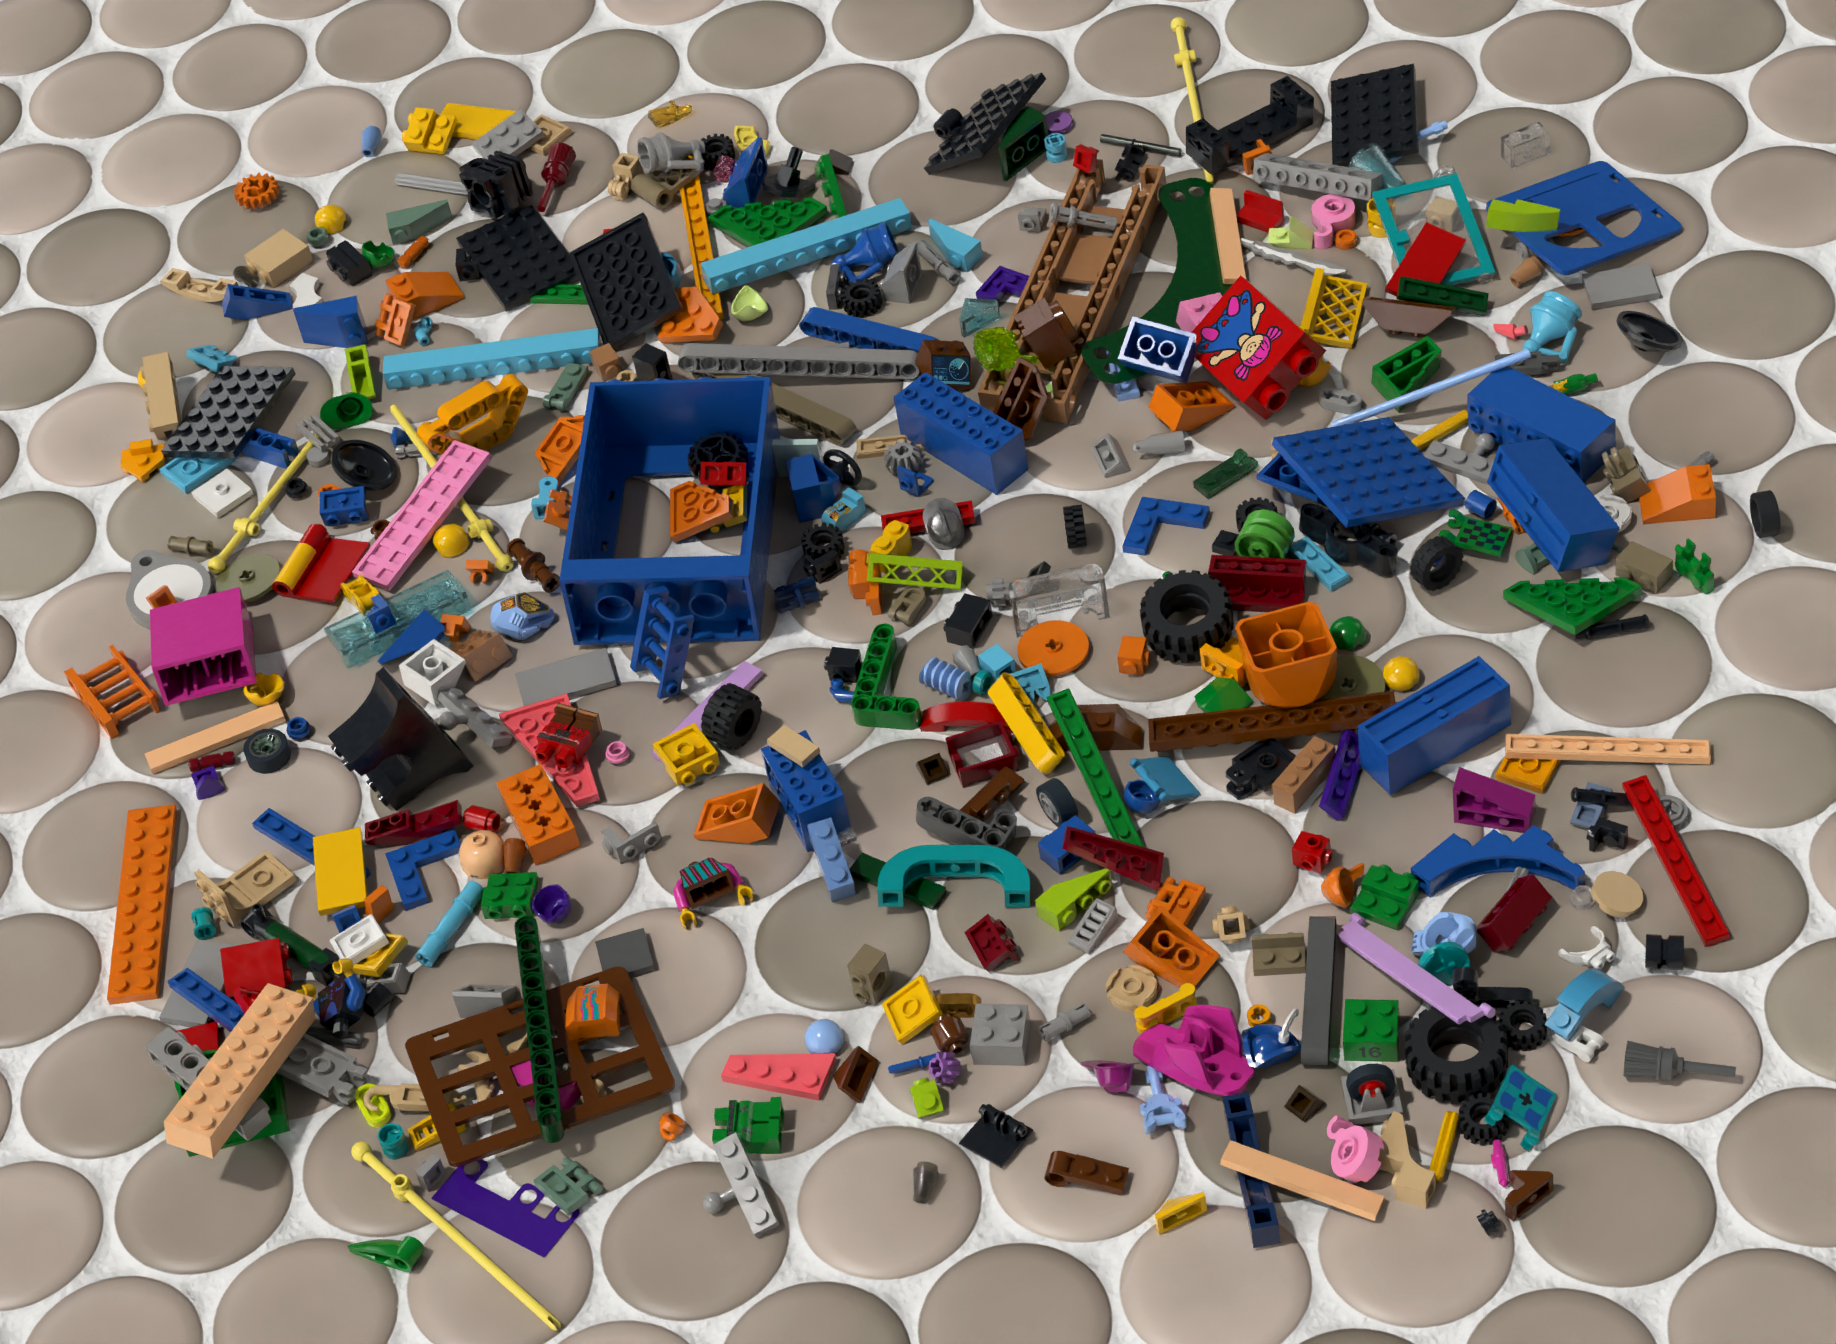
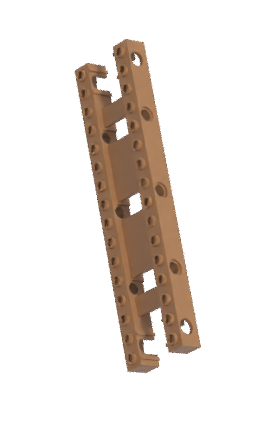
(1086, 260)

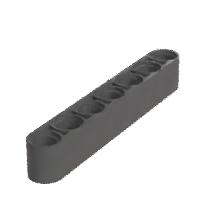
(1318, 990)

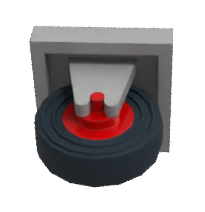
(1371, 1094)

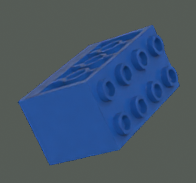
(805, 792)

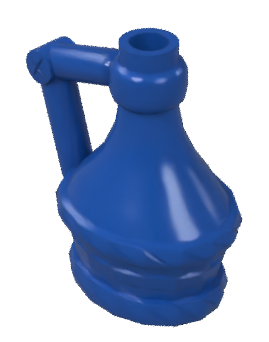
(873, 249)

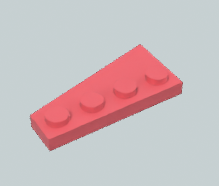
(782, 1073)

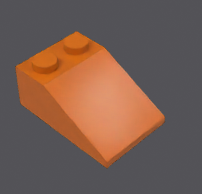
(425, 290)
(1188, 405)
(1680, 496)
(738, 816)
(1171, 950)

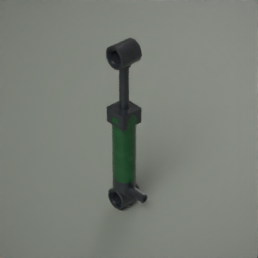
(319, 962)

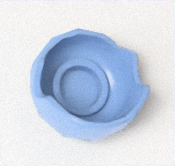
(823, 1037)

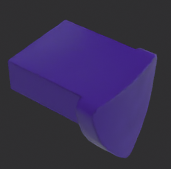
(207, 783)

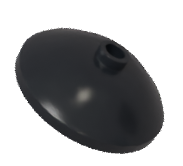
(1648, 332)
(363, 465)

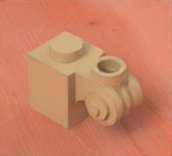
(625, 170)

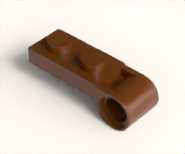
(1085, 1171)

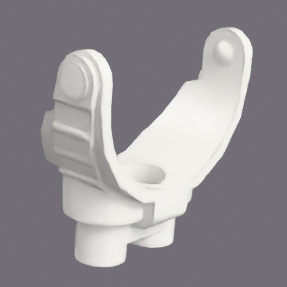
(1593, 957)

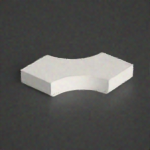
(305, 288)

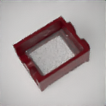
(982, 752)

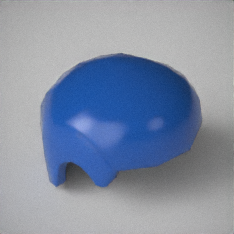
(1140, 797)

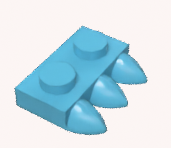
(210, 357)
(1033, 680)

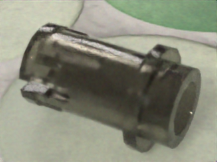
(242, 274)

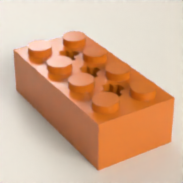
(538, 814)

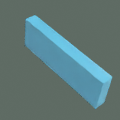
(1319, 564)

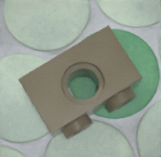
(870, 974)

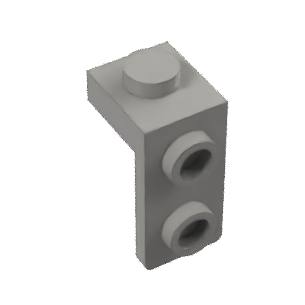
(632, 845)

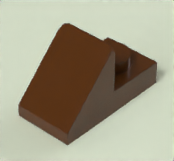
(1528, 1190)

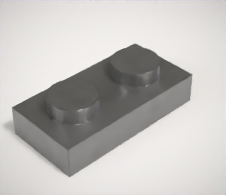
(835, 281)

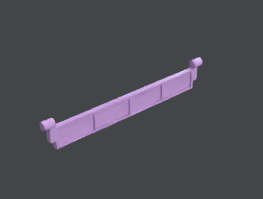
(1410, 974)

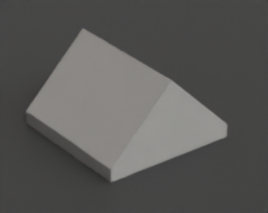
(480, 998)

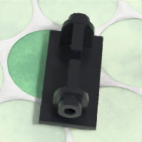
(1132, 158)

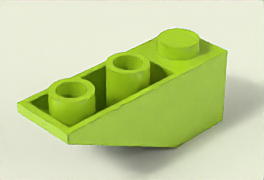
(1069, 898)

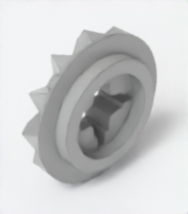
(1678, 809)

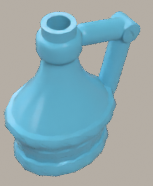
(1553, 319)

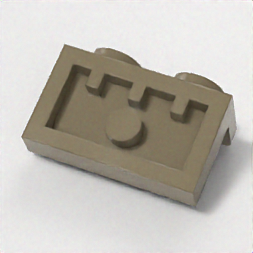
(1278, 954)

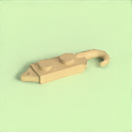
(408, 1097)

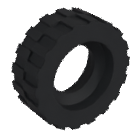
(1428, 555)

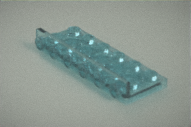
(355, 636)

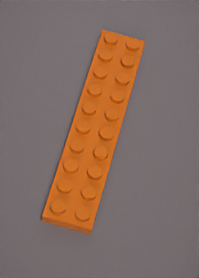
(142, 905)

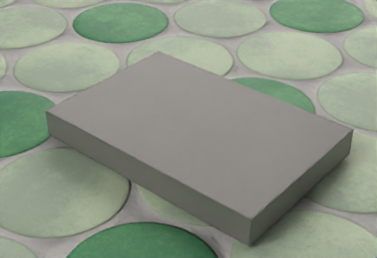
(1620, 286)

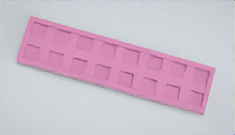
(422, 515)

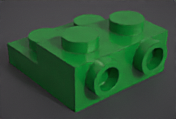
(509, 895)
(1386, 896)

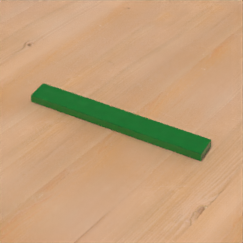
(1092, 768)

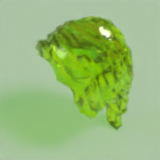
(997, 349)

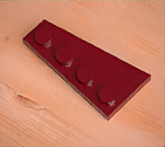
(1118, 856)

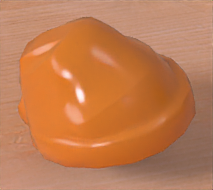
(1339, 885)

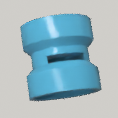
(1055, 146)

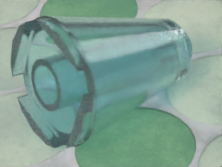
(1376, 160)

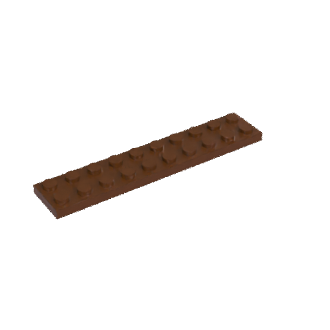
(1265, 722)

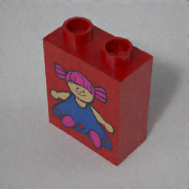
(1255, 348)

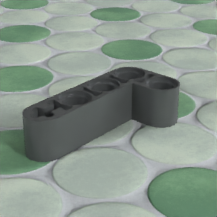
(935, 815)

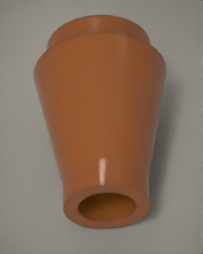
(513, 854)

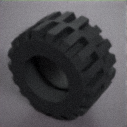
(731, 716)

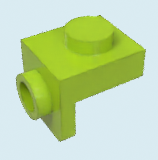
(926, 1097)

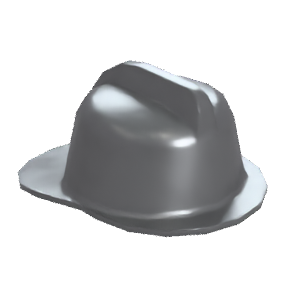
(943, 523)

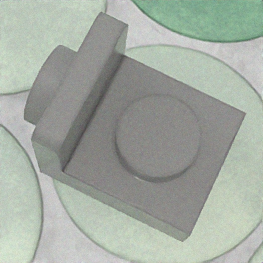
(1032, 219)

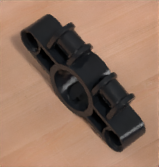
(1372, 547)

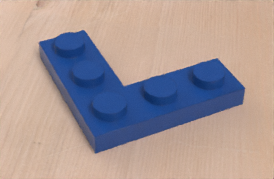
(1155, 511)
(407, 859)

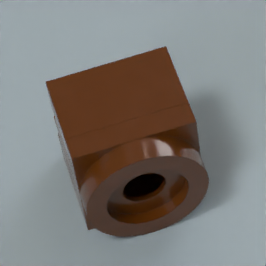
(1047, 331)

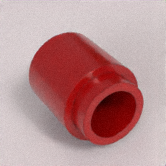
(481, 818)

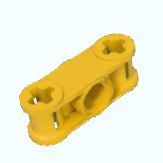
(359, 593)

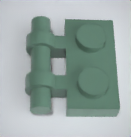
(562, 1190)

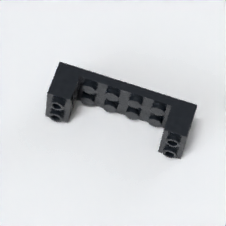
(1286, 114)

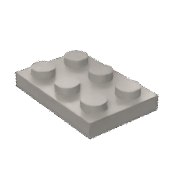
(509, 136)

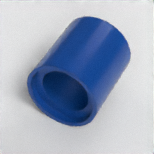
(1480, 504)

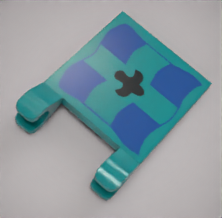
(1524, 1102)

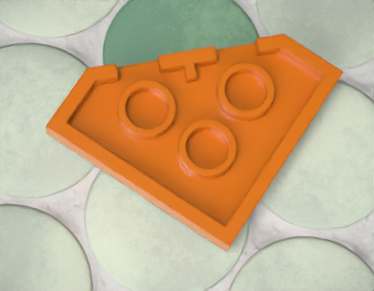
(695, 323)
(696, 509)

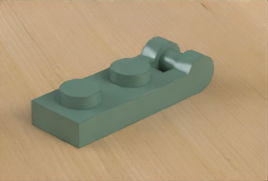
(566, 387)

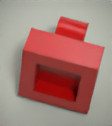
(1085, 158)

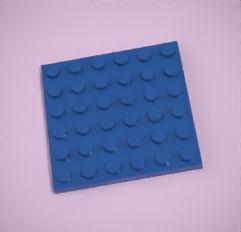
(1367, 472)

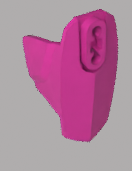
(1199, 1053)

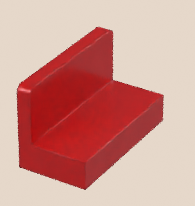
(1261, 212)

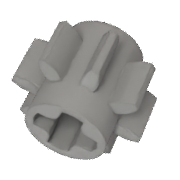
(998, 591)

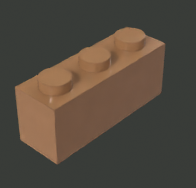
(1303, 774)

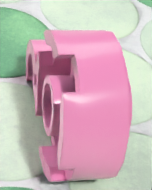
(1331, 215)
(1354, 1151)

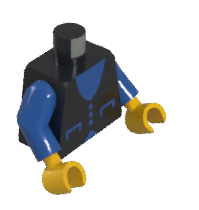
(341, 1001)

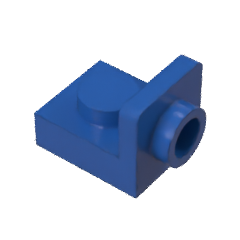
(381, 615)

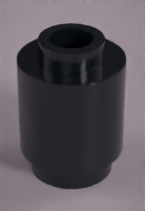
(947, 122)

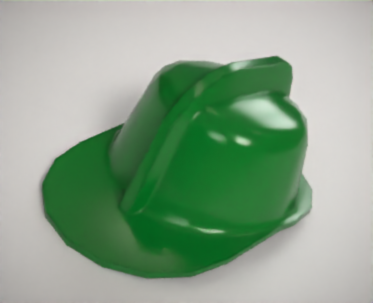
(346, 410)

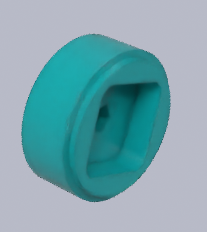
(982, 682)

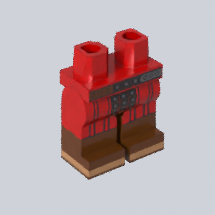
(568, 735)

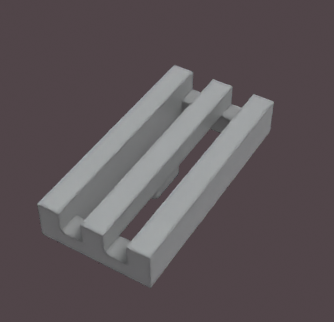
(332, 437)

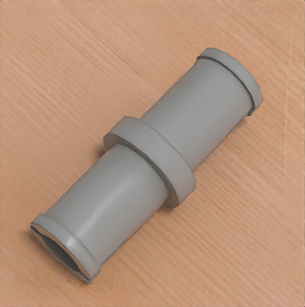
(1064, 1022)

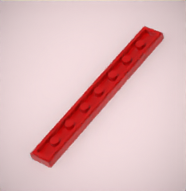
(1676, 861)

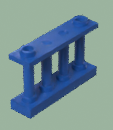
(647, 641)

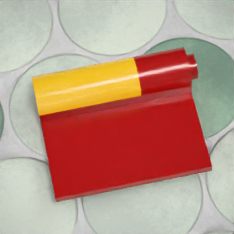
(319, 566)

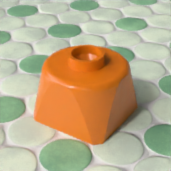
(1288, 655)

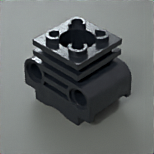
(496, 184)

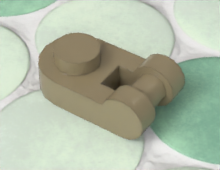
(912, 599)

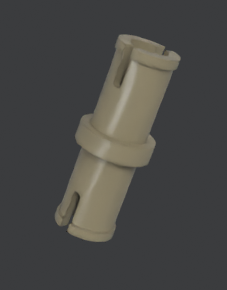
(190, 545)

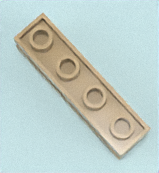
(161, 394)

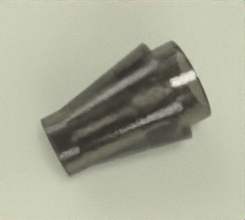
(924, 1180)

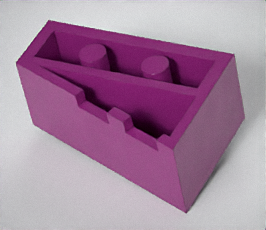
(1491, 803)

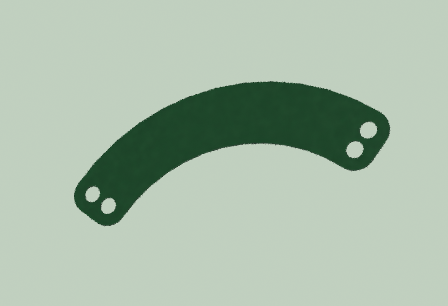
(1195, 273)

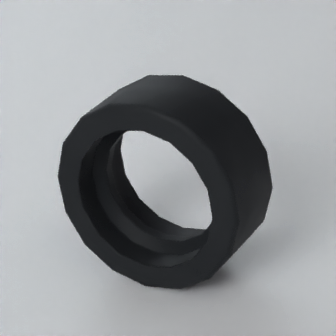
(1765, 514)

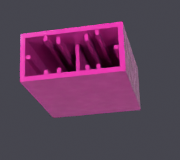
(202, 646)

